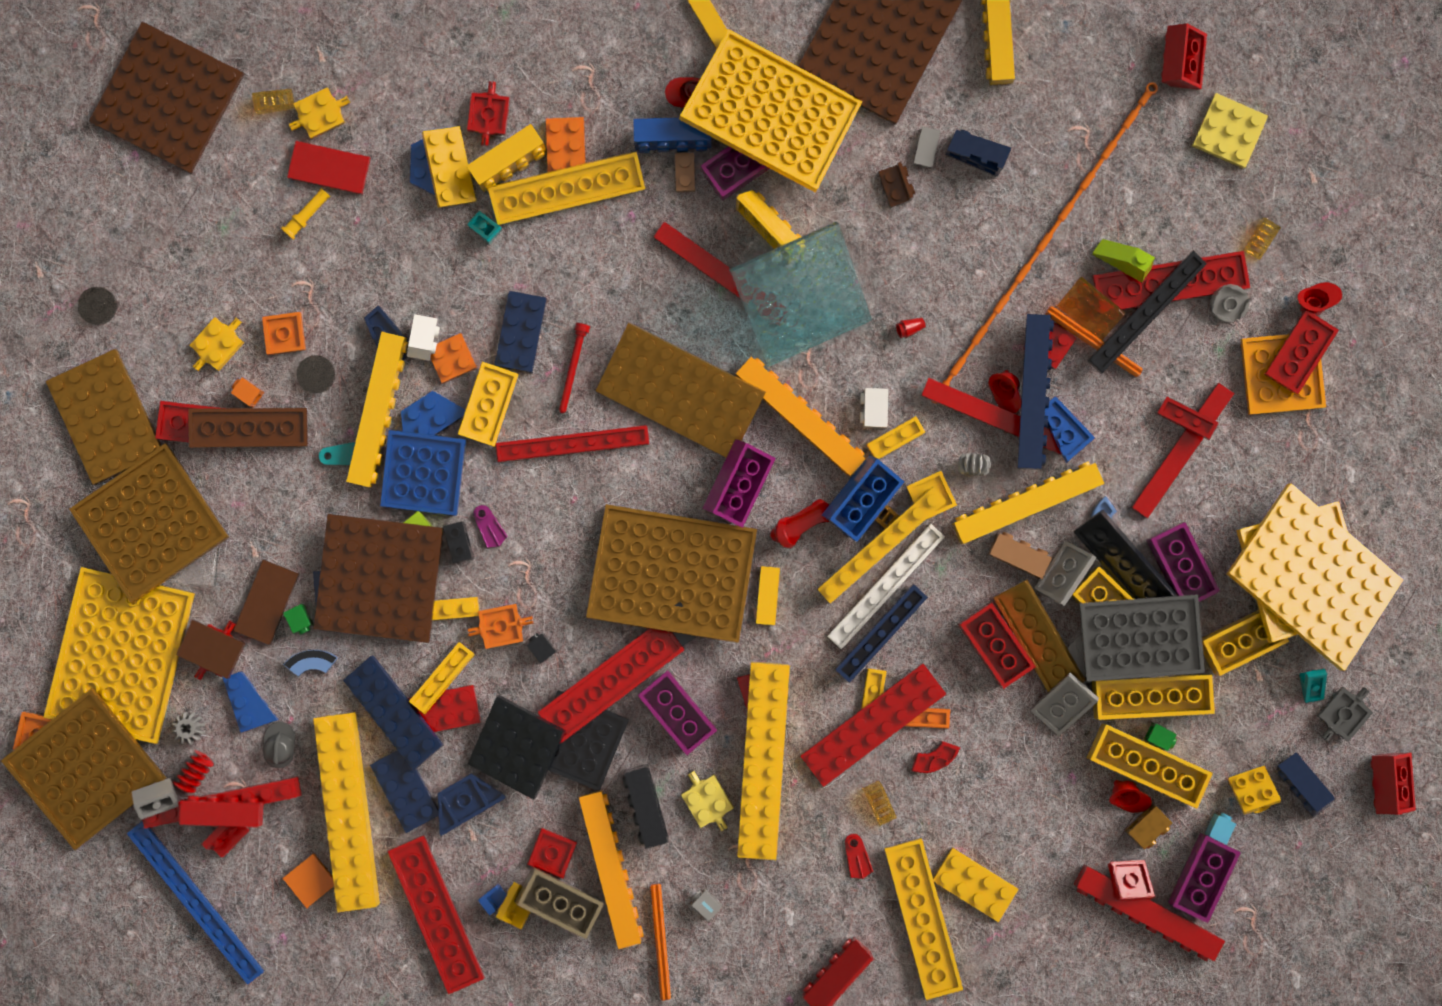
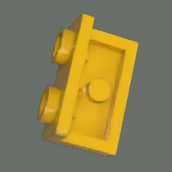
(510, 911)

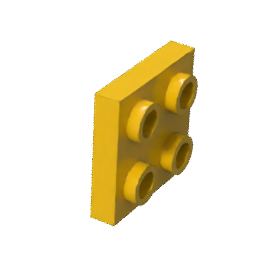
(1254, 790)

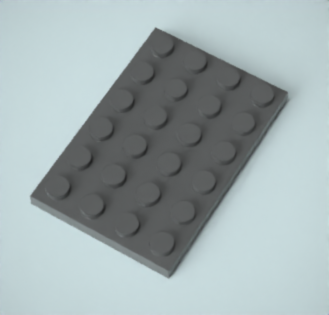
(1141, 638)

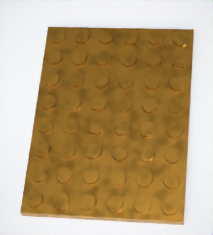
(660, 559)

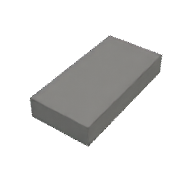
(926, 147)

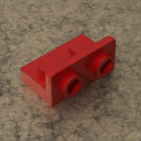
(224, 839)

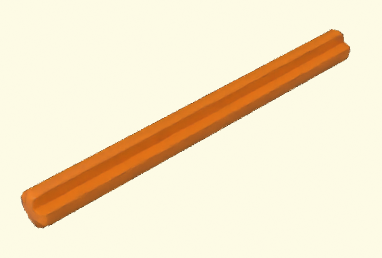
(1090, 339)
(660, 940)

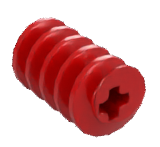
(194, 773)

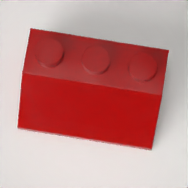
(1184, 56)
(1393, 783)

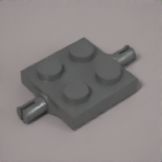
(1345, 714)

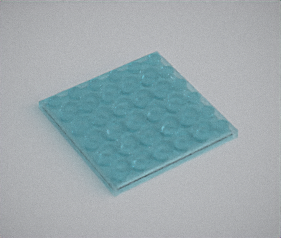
(801, 294)

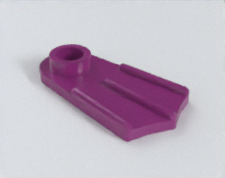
(489, 527)

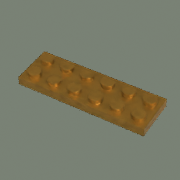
(1037, 634)

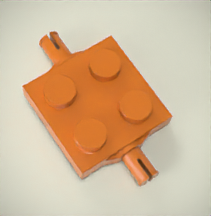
(500, 626)

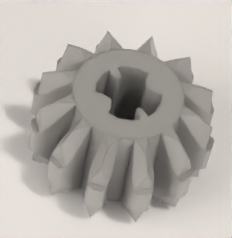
(974, 464)
(189, 736)

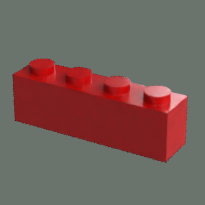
(221, 812)

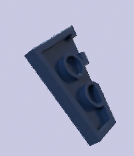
(378, 322)

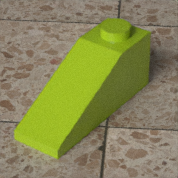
(1125, 258)

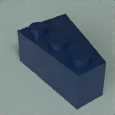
(978, 152)
(1305, 785)

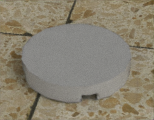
(1229, 303)

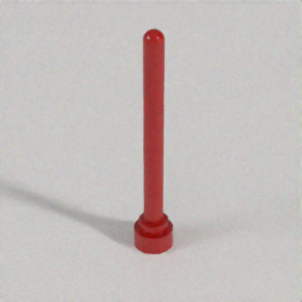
(581, 332)

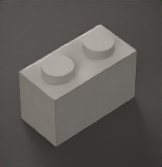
(155, 798)

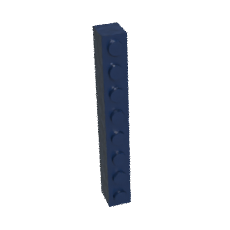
(1034, 392)

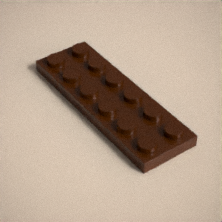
(248, 427)

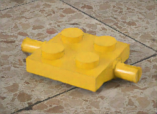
(319, 113)
(216, 344)

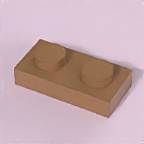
(685, 172)

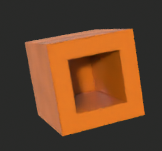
(247, 392)

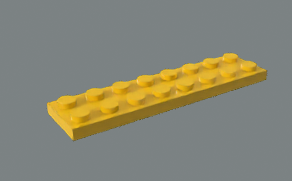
(566, 188)
(923, 919)

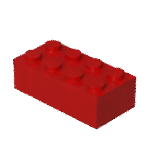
(996, 645)

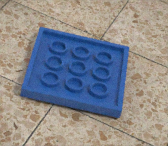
(423, 472)

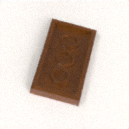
(266, 602)

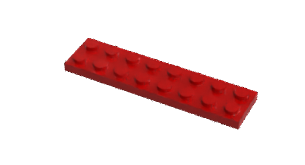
(1219, 271)
(612, 681)
(873, 724)
(436, 914)

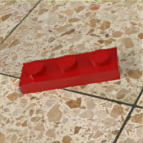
(1188, 418)

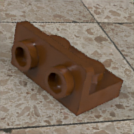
(896, 185)

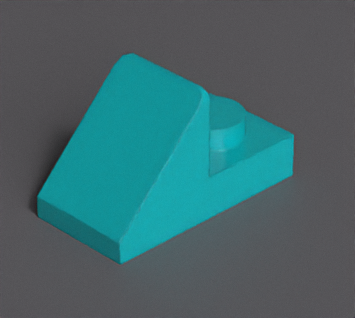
(484, 227)
(1313, 685)

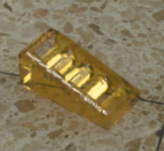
(274, 107)
(1275, 229)
(872, 788)

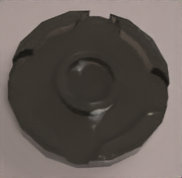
(97, 305)
(316, 374)

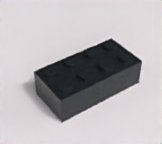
(646, 806)

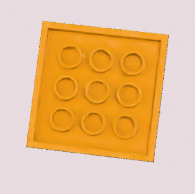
(1266, 395)

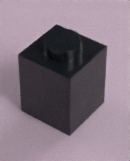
(541, 647)

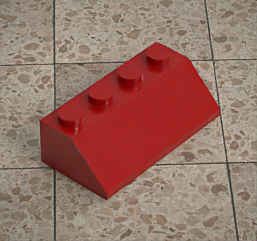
(839, 974)

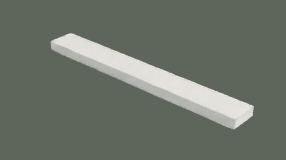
(885, 586)

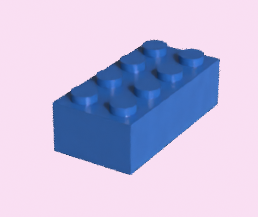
(668, 134)
(863, 498)

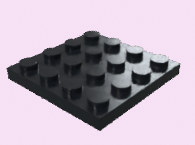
(516, 747)
(590, 751)

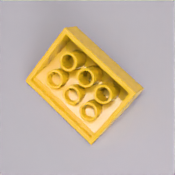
(764, 219)

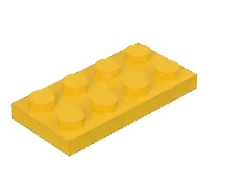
(448, 167)
(487, 404)
(975, 884)

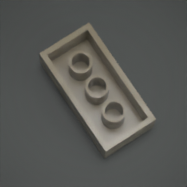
(559, 903)

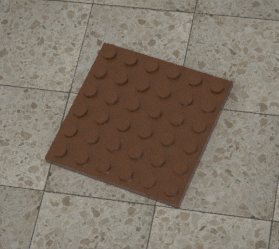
(166, 97)
(378, 578)

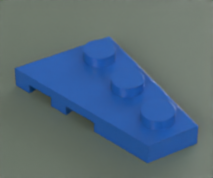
(1066, 430)
(247, 704)

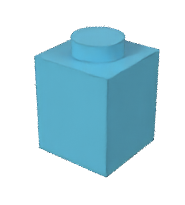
(1220, 828)

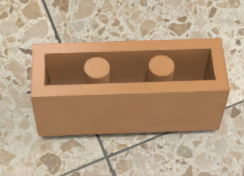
(1019, 555)

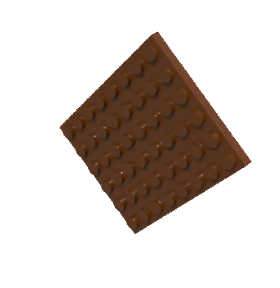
(878, 49)

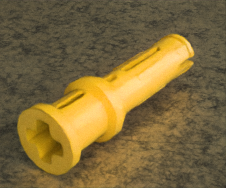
(299, 220)

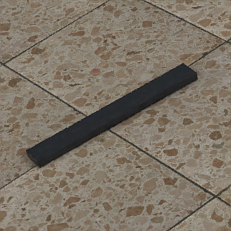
(1147, 312)

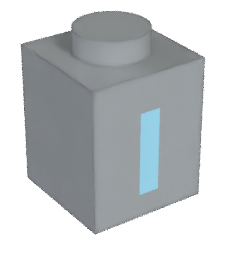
(706, 904)

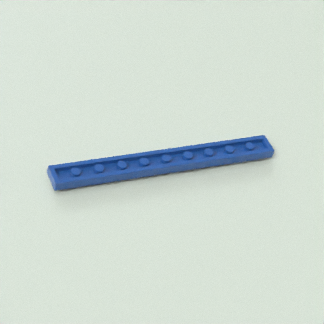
(196, 903)

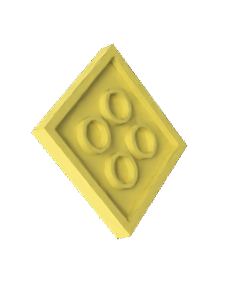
(1229, 130)

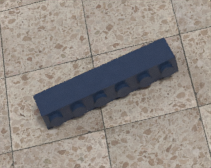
(881, 633)

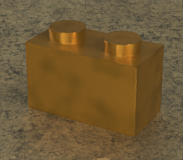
(1148, 827)

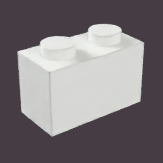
(422, 337)
(874, 408)

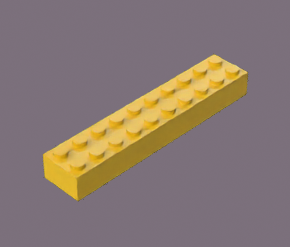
(763, 760)
(346, 812)

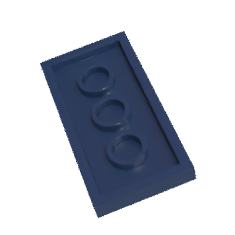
(520, 331)
(405, 791)

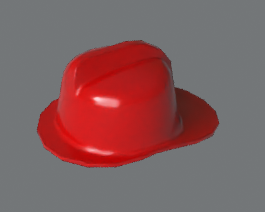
(680, 90)
(1319, 297)
(1006, 391)
(1128, 797)

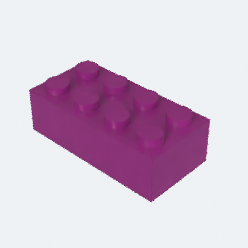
(731, 171)
(739, 483)
(1182, 562)
(677, 712)
(1204, 878)

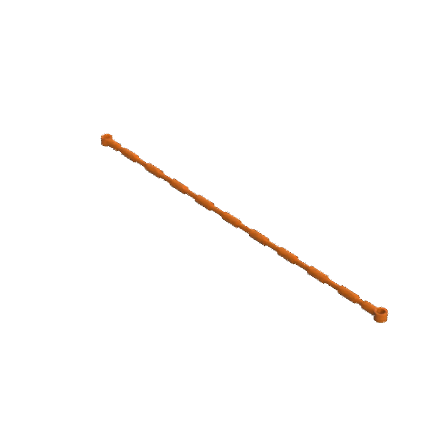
(1048, 236)

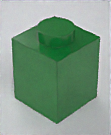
(299, 619)
(1160, 737)

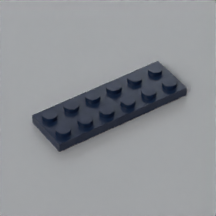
(393, 712)

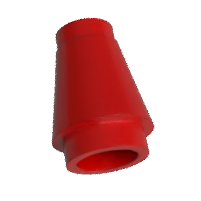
(908, 327)

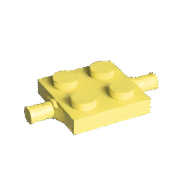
(707, 801)

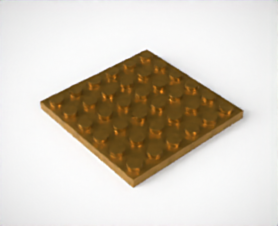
(149, 523)
(82, 768)

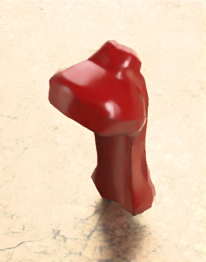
(791, 528)

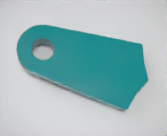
(340, 454)

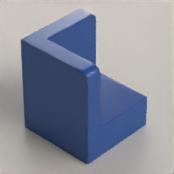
(493, 899)

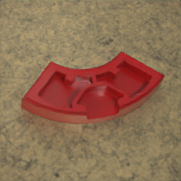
(935, 760)

